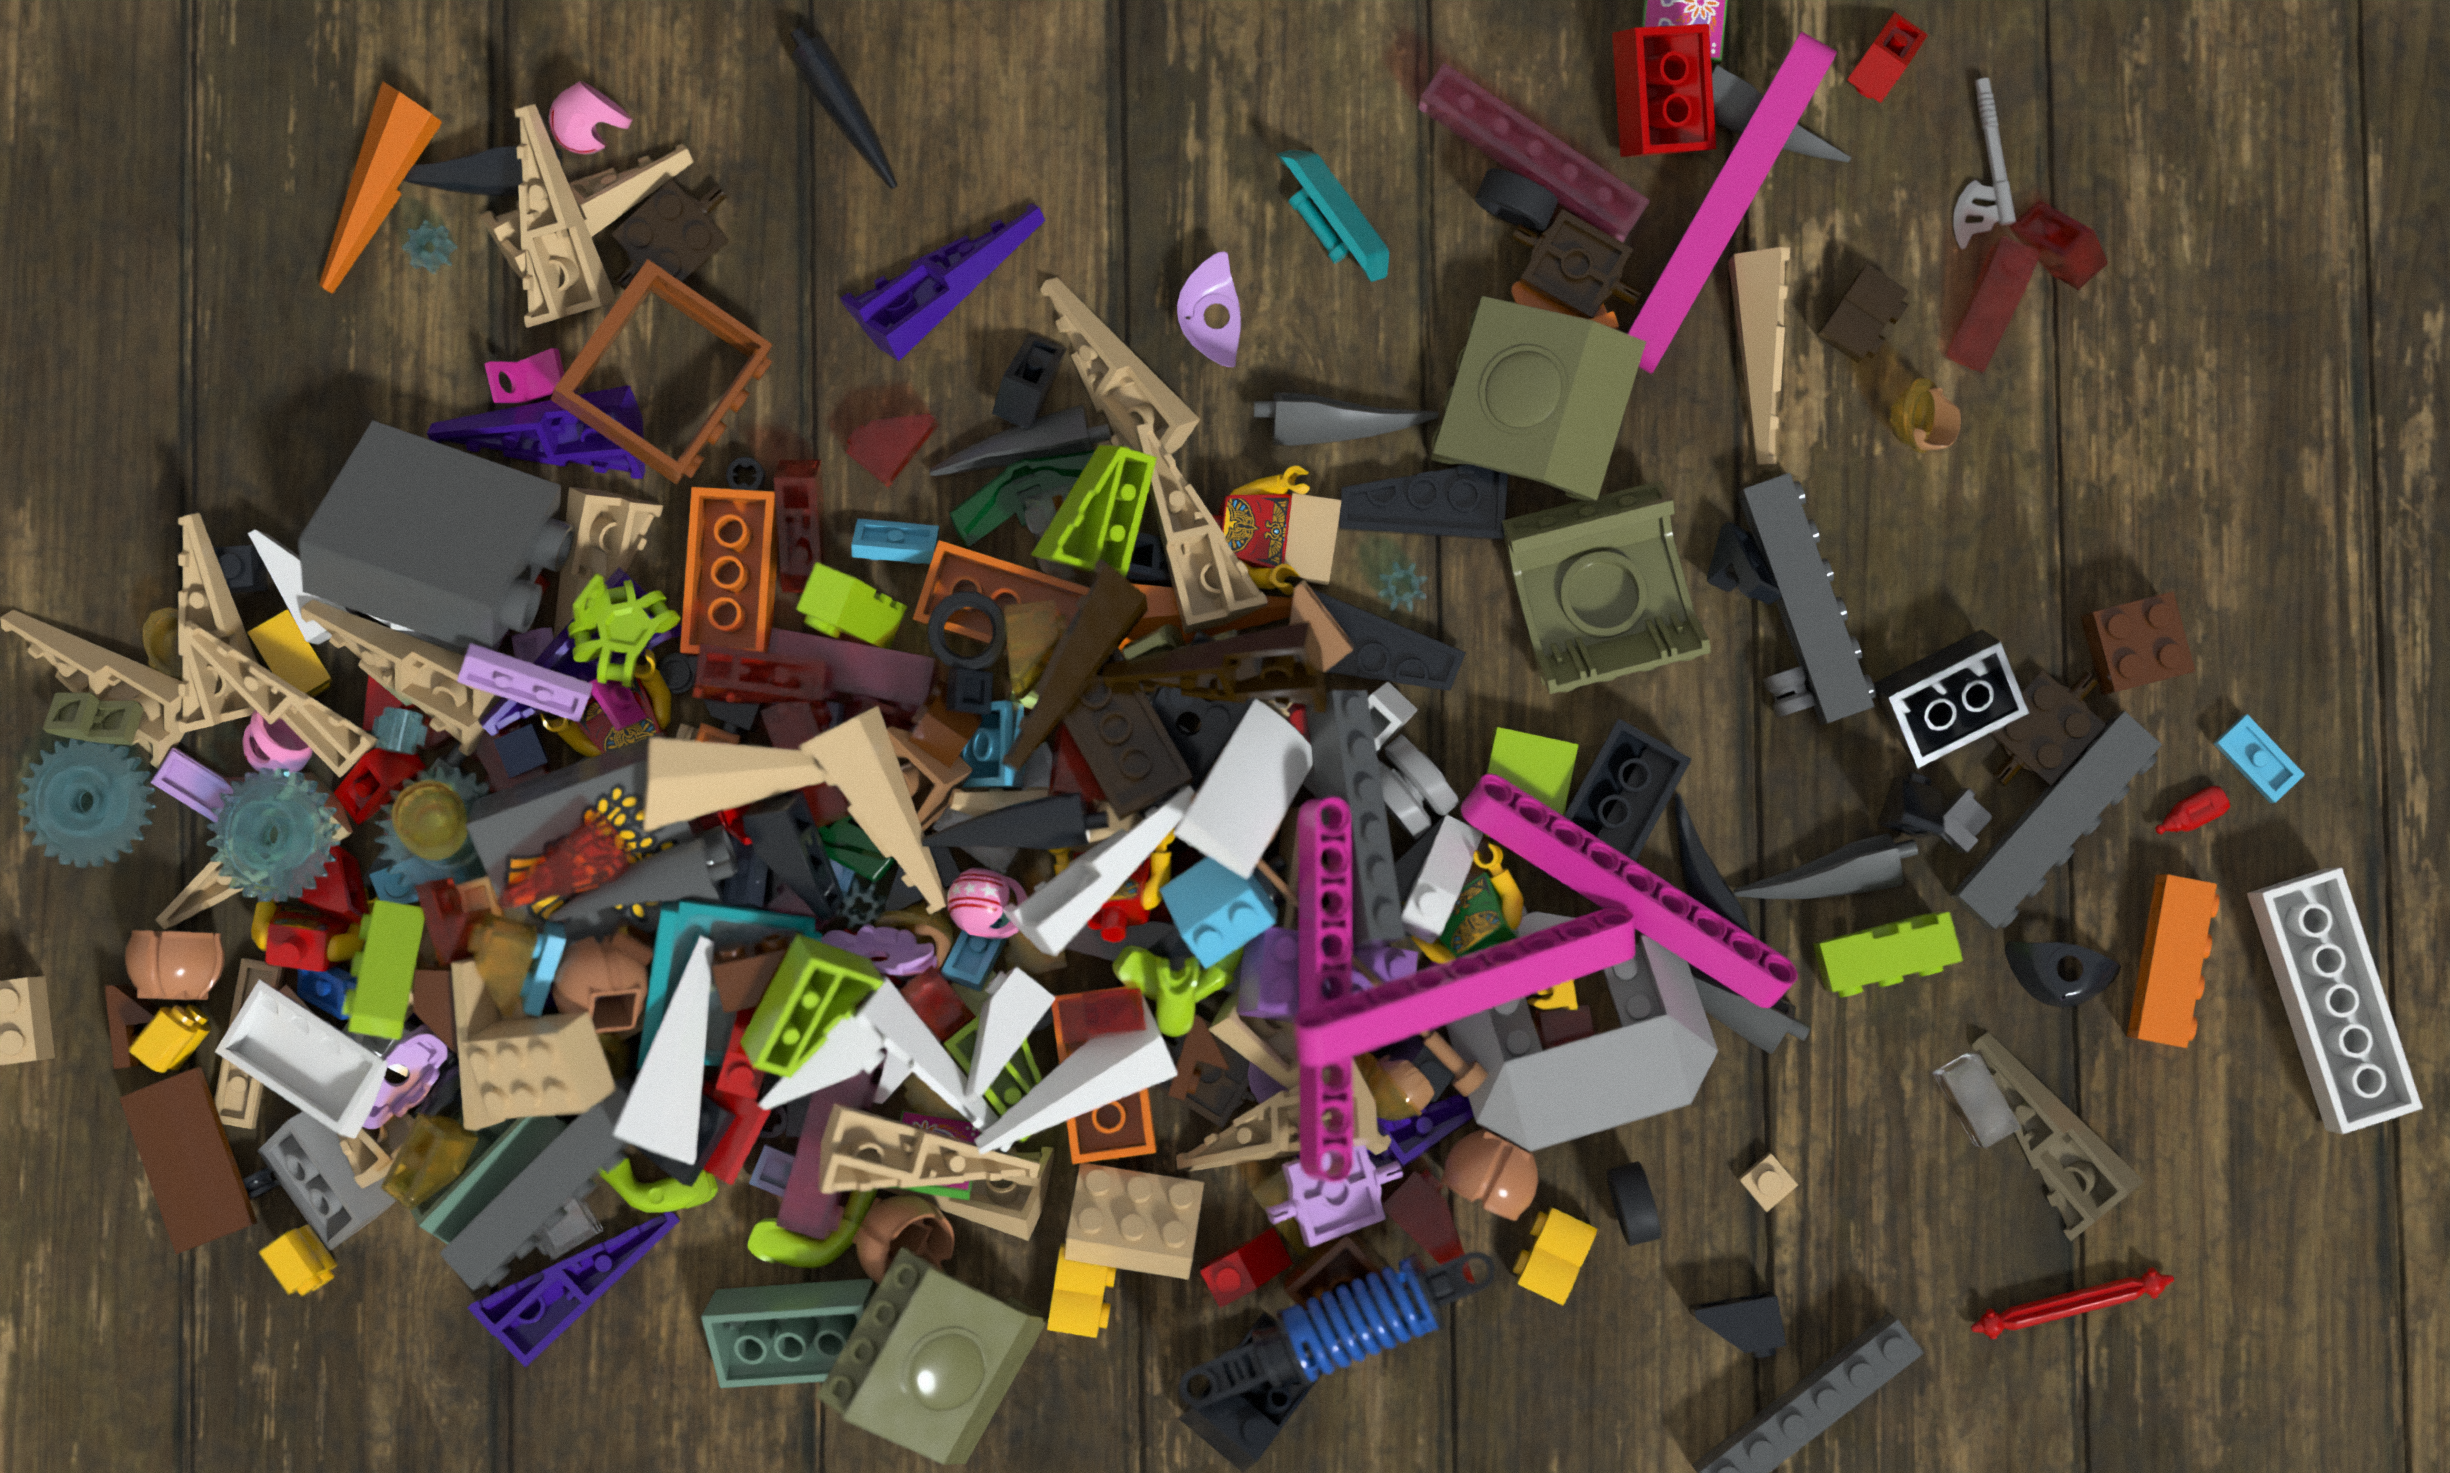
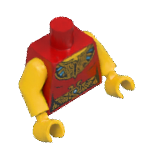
(1258, 524)
(596, 733)
(1134, 897)
(304, 936)

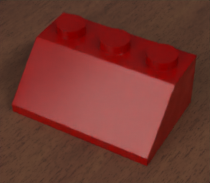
(1664, 90)

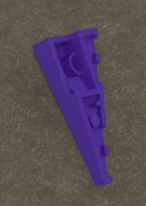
(912, 304)
(550, 433)
(559, 658)
(1420, 1134)
(543, 1306)

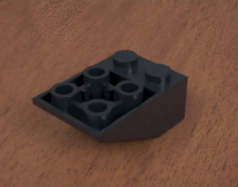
(1248, 1422)

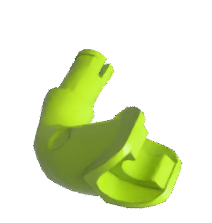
(1138, 969)
(1176, 997)
(661, 1195)
(802, 1251)

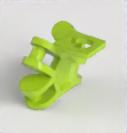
(621, 626)

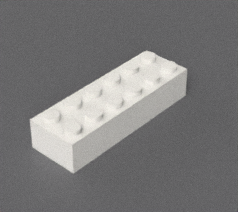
(2334, 1000)

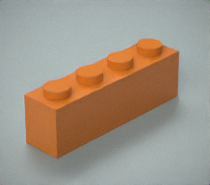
(2173, 960)

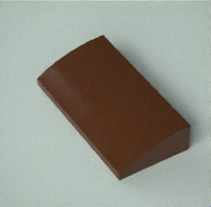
(188, 1160)

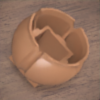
(174, 963)
(601, 970)
(1492, 1170)
(903, 1223)

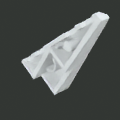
(1075, 894)
(906, 1036)
(1084, 1081)
(667, 1094)

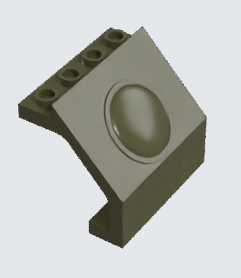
(1538, 396)
(1603, 588)
(930, 1360)

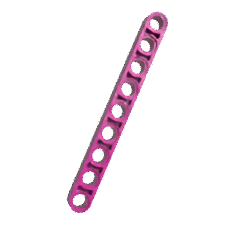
(1730, 196)
(1618, 881)
(1337, 970)
(1464, 986)

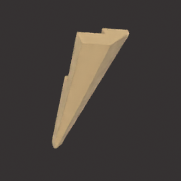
(1759, 313)
(1203, 569)
(324, 731)
(1274, 1129)
(879, 1152)
(1003, 1204)

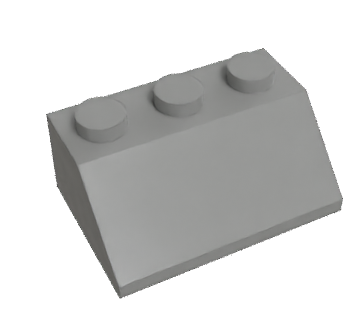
(321, 1181)

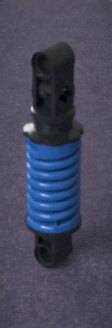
(1342, 1329)

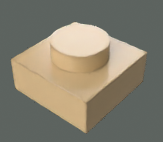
(1767, 1182)

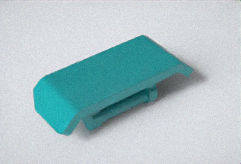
(1340, 212)

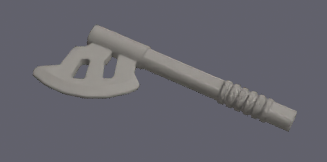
(2000, 192)

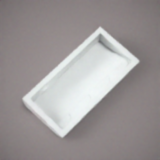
(1248, 790)
(304, 1059)

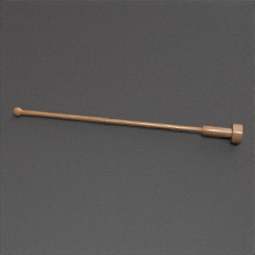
(1467, 1075)

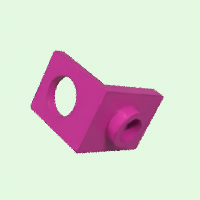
(529, 378)
(617, 703)

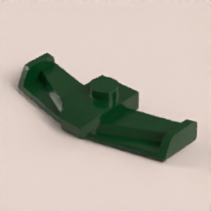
(1006, 493)
(854, 849)

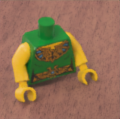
(1482, 916)

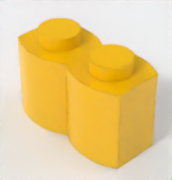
(171, 1037)
(1555, 1254)
(299, 1261)
(1079, 1296)

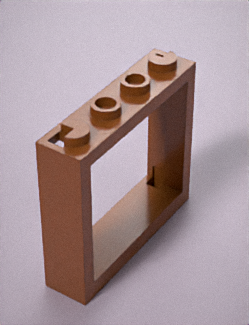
(703, 312)

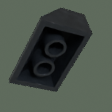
(1951, 697)
(1627, 788)

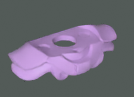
(898, 946)
(422, 1055)

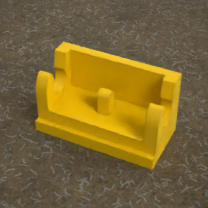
(290, 655)
(1556, 996)

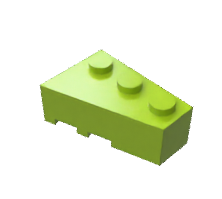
(1101, 512)
(846, 605)
(1887, 953)
(384, 969)
(805, 1002)
(1011, 1083)

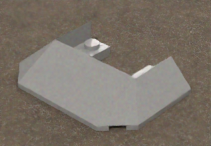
(1599, 1080)

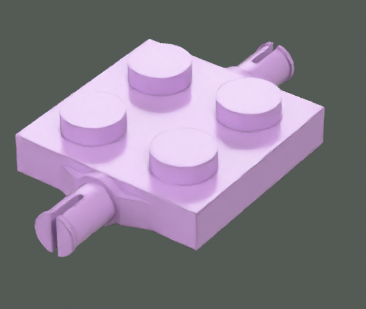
(1334, 1208)

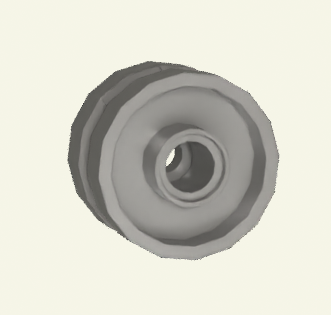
(1413, 782)

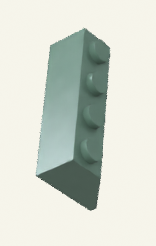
(494, 1163)
(782, 1330)

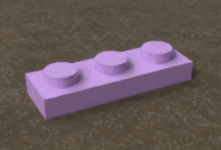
(524, 682)

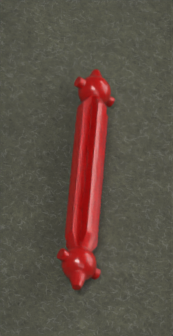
(2072, 1303)

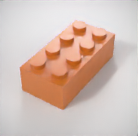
(730, 570)
(1006, 583)
(1115, 1128)

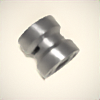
(1786, 682)

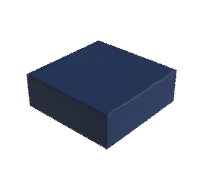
(521, 751)

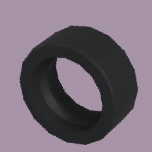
(1516, 199)
(945, 609)
(1634, 1203)

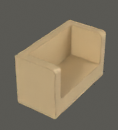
(1312, 537)

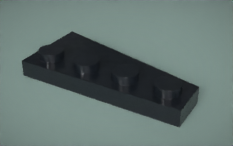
(1440, 503)
(1391, 650)

